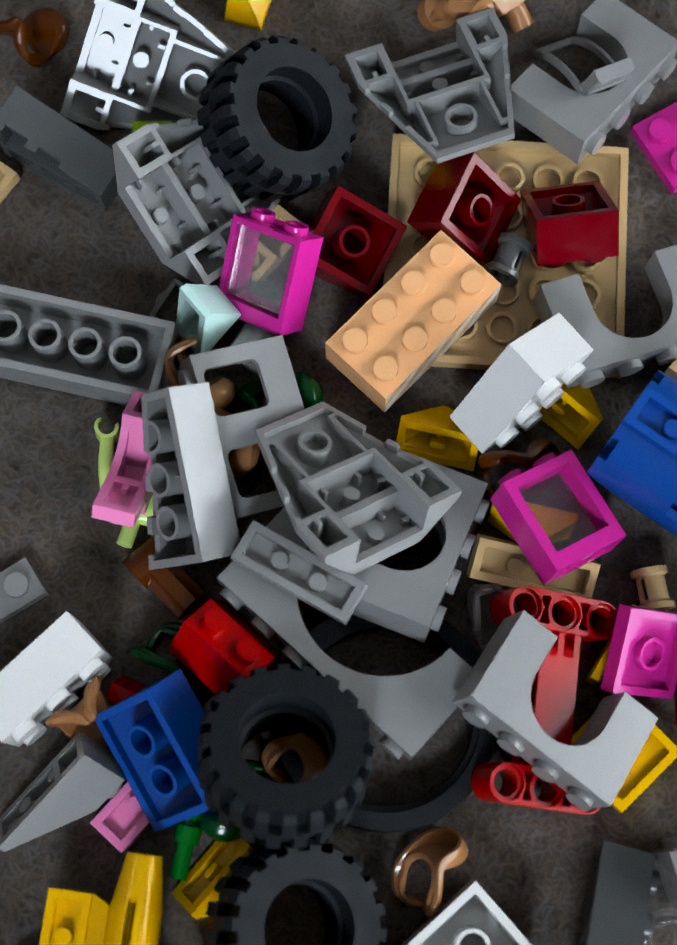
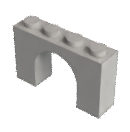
(580, 123)
(612, 351)
(412, 598)
(500, 700)

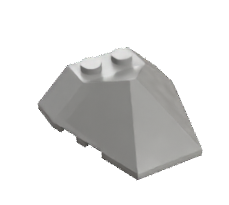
(141, 65)
(448, 96)
(180, 197)
(349, 490)

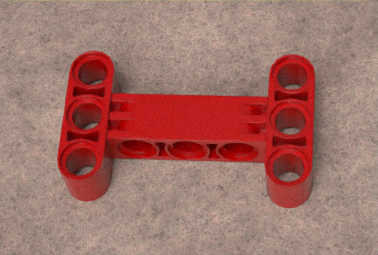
(551, 691)

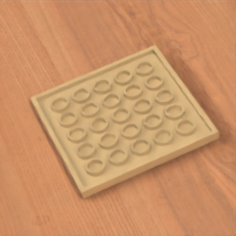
(521, 167)

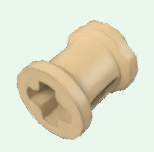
(653, 587)

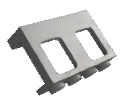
(239, 429)

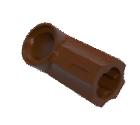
(170, 584)

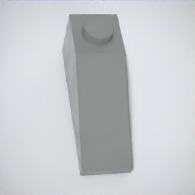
(63, 792)

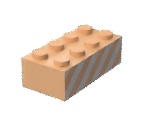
(412, 320)

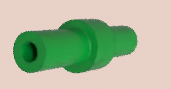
(187, 836)

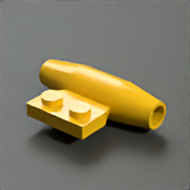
(129, 919)

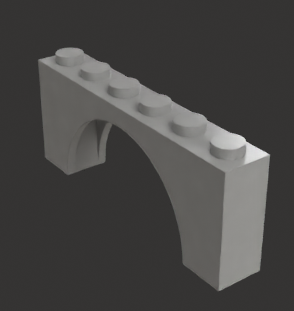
(400, 707)

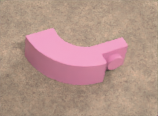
(124, 491)

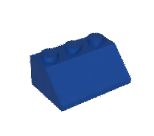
(157, 748)

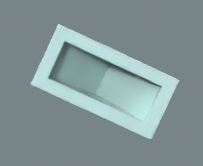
(205, 314)

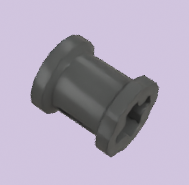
(508, 258)

